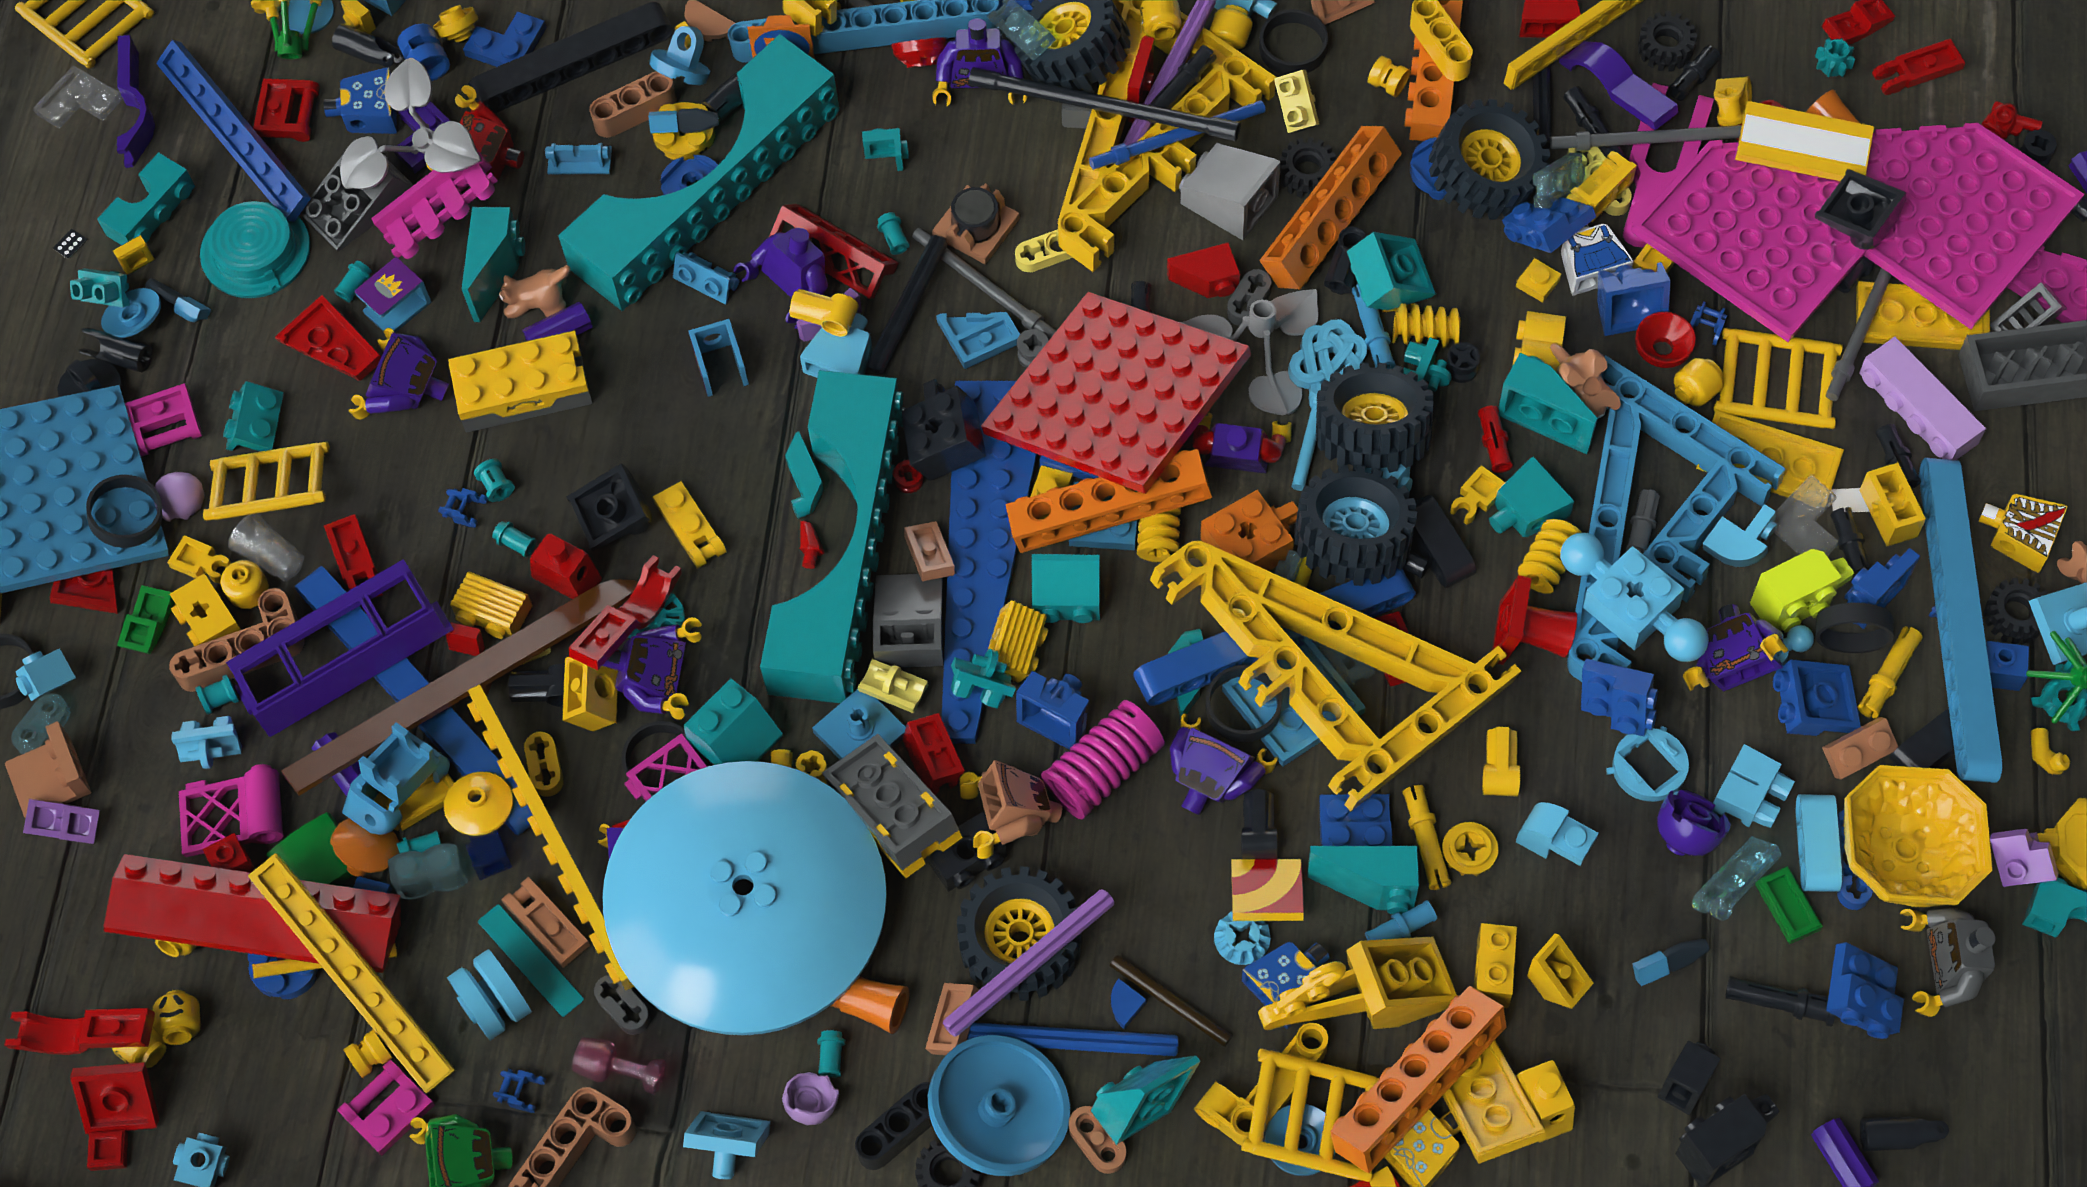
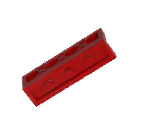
(842, 243)

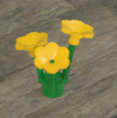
(287, 42)

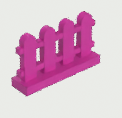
(423, 199)

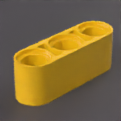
(1441, 39)

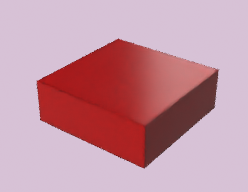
(465, 639)
(107, 1150)

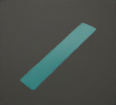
(530, 960)

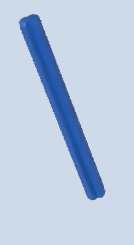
(1082, 1039)

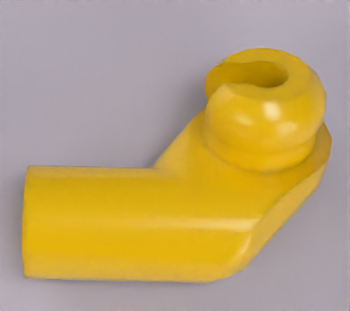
(2051, 762)

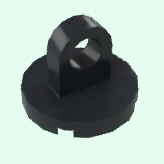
(88, 376)

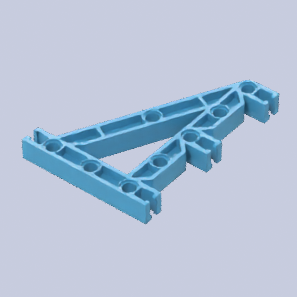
(1704, 445)

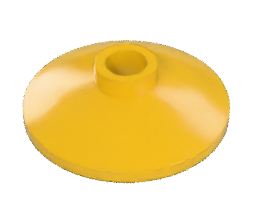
(480, 816)

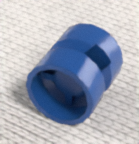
(424, 45)

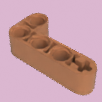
(234, 644)
(586, 1128)

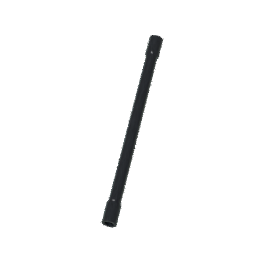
(1212, 126)

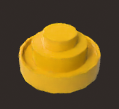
(456, 23)

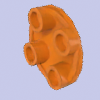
(363, 850)

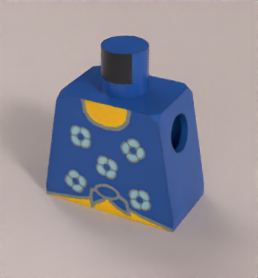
(364, 104)
(1281, 971)

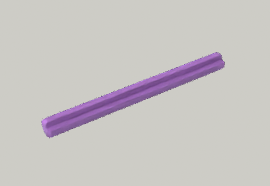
(1177, 56)
(1028, 962)

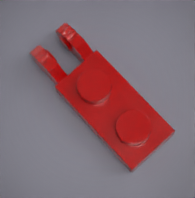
(1919, 66)
(350, 550)

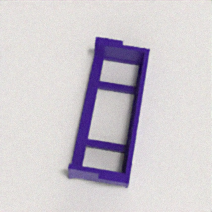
(350, 668)

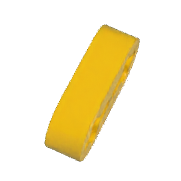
(550, 762)

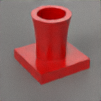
(1531, 625)

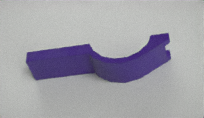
(1621, 83)
(139, 136)

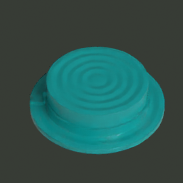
(254, 250)

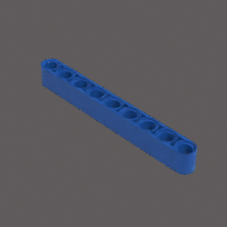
(1203, 661)

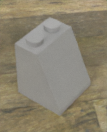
(1231, 188)

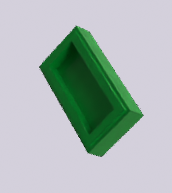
(1788, 905)

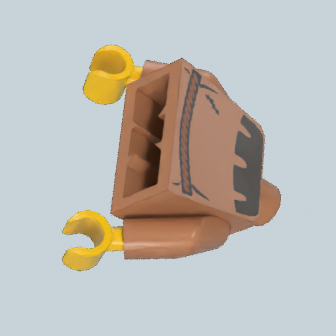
(1012, 803)

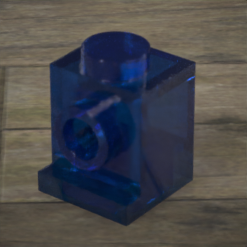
(488, 854)

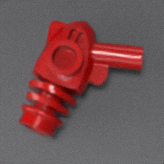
(2005, 121)

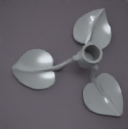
(445, 149)
(1291, 313)

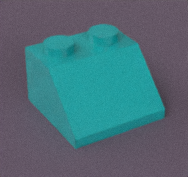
(1390, 271)
(1066, 587)
(732, 727)

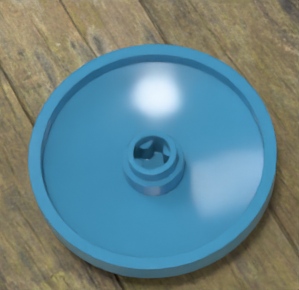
(998, 1105)

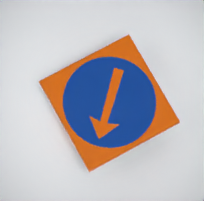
(781, 24)

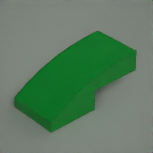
(148, 620)

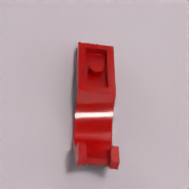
(615, 625)
(73, 1036)

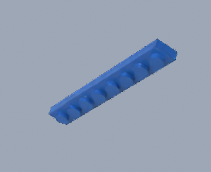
(233, 131)

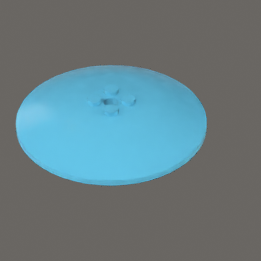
(757, 956)

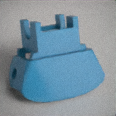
(396, 772)

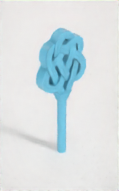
(1326, 343)

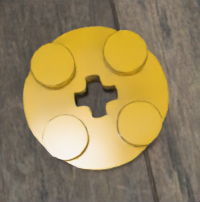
(683, 146)

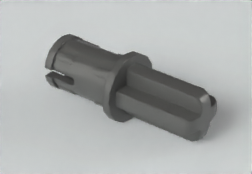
(1643, 520)

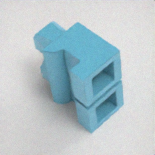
(1747, 786)

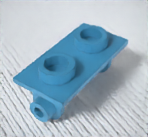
(578, 159)
(699, 275)

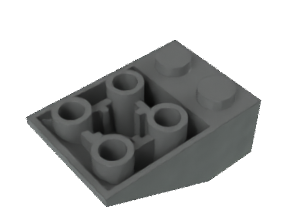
(347, 213)
(908, 621)

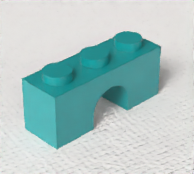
(167, 187)
(2053, 905)

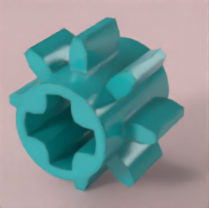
(1835, 57)

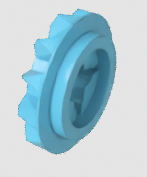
(1243, 952)

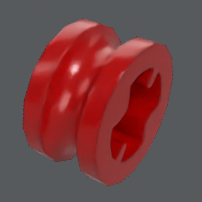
(900, 481)

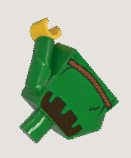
(459, 1152)

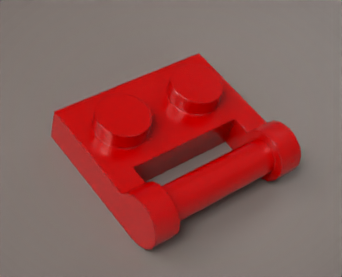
(276, 107)

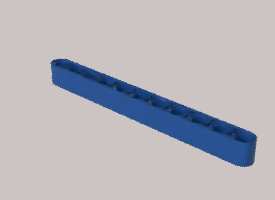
(402, 679)

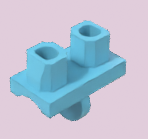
(208, 742)

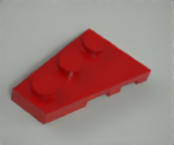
(330, 340)
(86, 591)

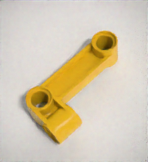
(1225, 1109)

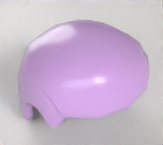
(180, 495)
(810, 1098)

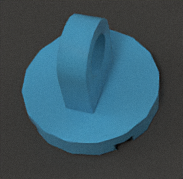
(681, 61)

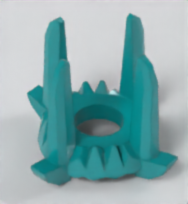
(2051, 703)

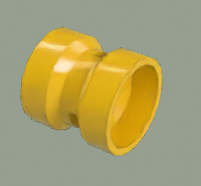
(1388, 76)
(368, 1053)

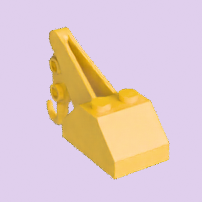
(1395, 981)

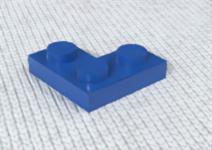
(499, 49)

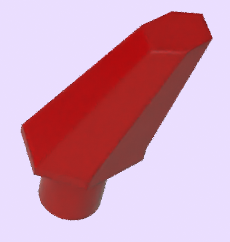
(809, 545)

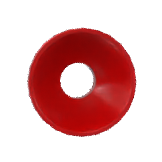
(919, 52)
(1665, 328)

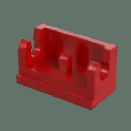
(932, 752)

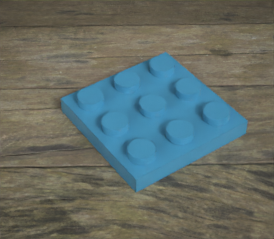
(1291, 734)

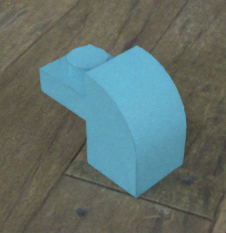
(1741, 547)
(1553, 830)

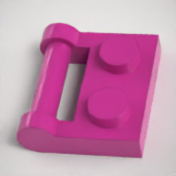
(159, 411)
(393, 1115)

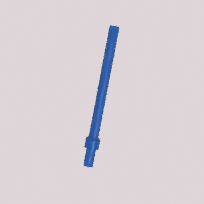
(1122, 153)

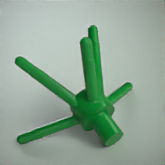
(2077, 675)

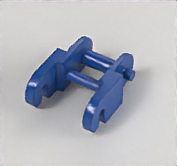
(1718, 326)
(465, 496)
(521, 1077)

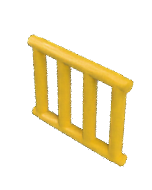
(68, 41)
(1758, 408)
(282, 498)
(1290, 1153)

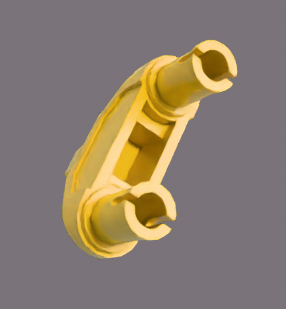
(2069, 844)

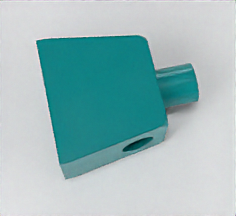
(1530, 500)

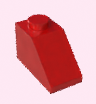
(1206, 271)

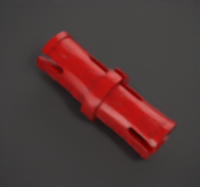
(1498, 456)

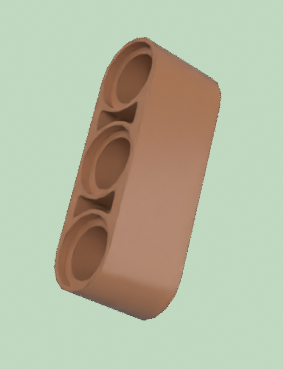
(618, 104)

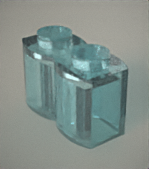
(420, 873)

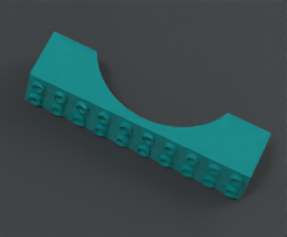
(630, 243)
(817, 634)

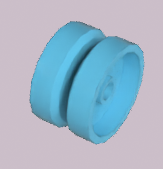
(485, 997)

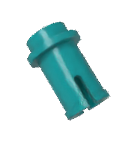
(890, 226)
(356, 276)
(511, 537)
(419, 843)
(830, 1053)

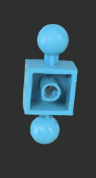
(1634, 598)

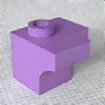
(2023, 858)

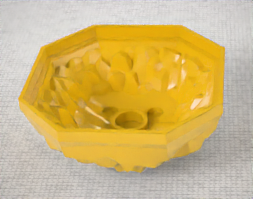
(1917, 836)

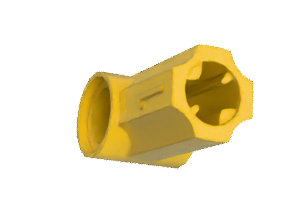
(832, 313)
(1501, 771)

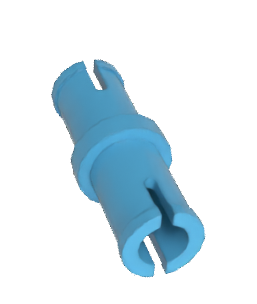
(1404, 924)

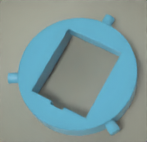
(1632, 782)

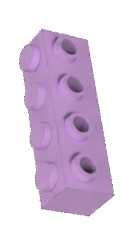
(1921, 400)

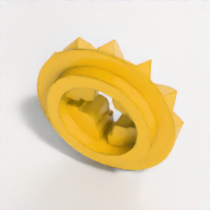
(1477, 836)

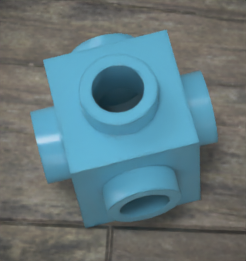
(188, 1168)

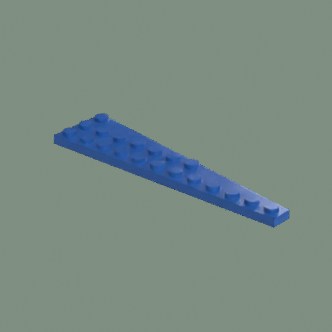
(981, 554)

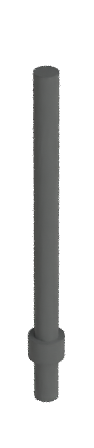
(1584, 140)
(1029, 318)
(1844, 368)

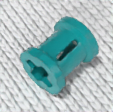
(495, 468)
(217, 694)

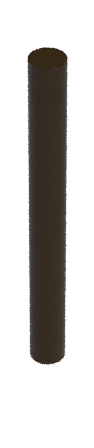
(1171, 1000)

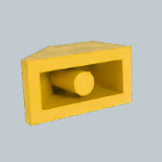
(1559, 974)

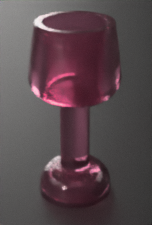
(597, 1060)

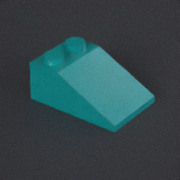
(490, 255)
(1545, 404)
(1370, 874)
(1142, 1096)

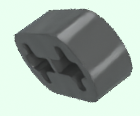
(1243, 294)
(616, 1010)

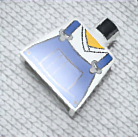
(1590, 252)

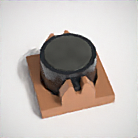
(975, 217)

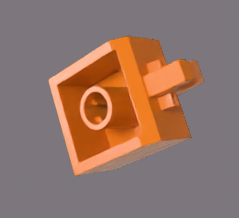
(1252, 530)

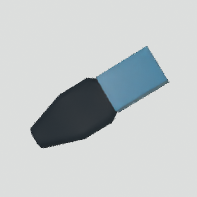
(684, 120)
(184, 306)
(1672, 959)

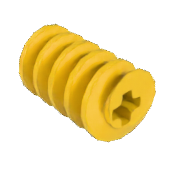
(1426, 324)
(1158, 536)
(1543, 559)

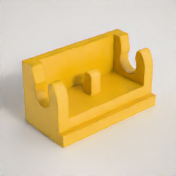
(1605, 183)

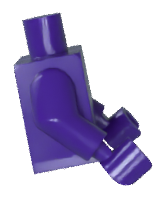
(790, 263)

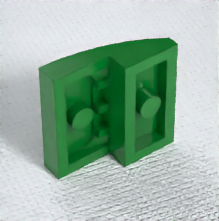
(311, 853)

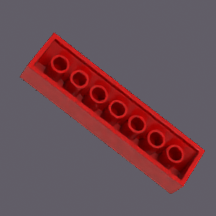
(230, 913)

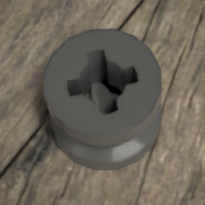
(1029, 338)

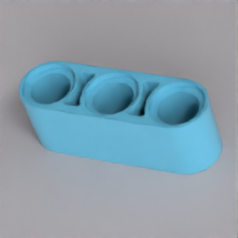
(1818, 843)

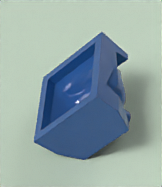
(1631, 296)
(1053, 708)

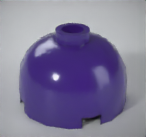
(1690, 824)

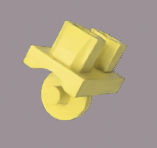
(1296, 101)
(893, 685)

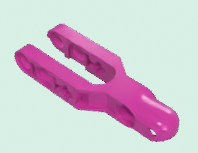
(1652, 183)

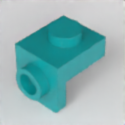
(885, 143)

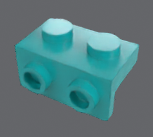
(253, 417)

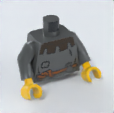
(1959, 955)

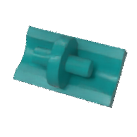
(100, 287)
(1424, 358)
(984, 673)

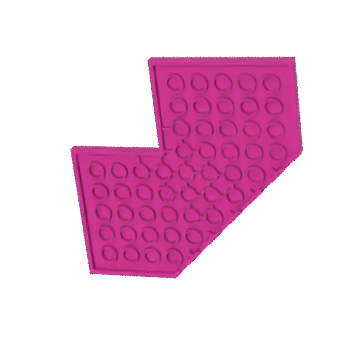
(1961, 239)

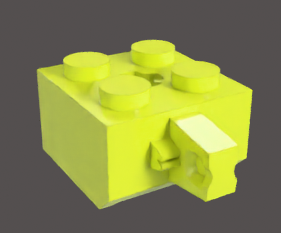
(1799, 588)

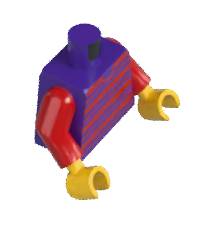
(1240, 446)

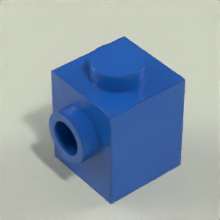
(2007, 665)

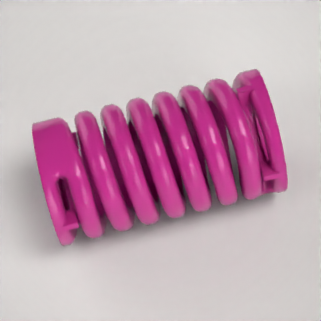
(1107, 758)

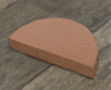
(707, 20)

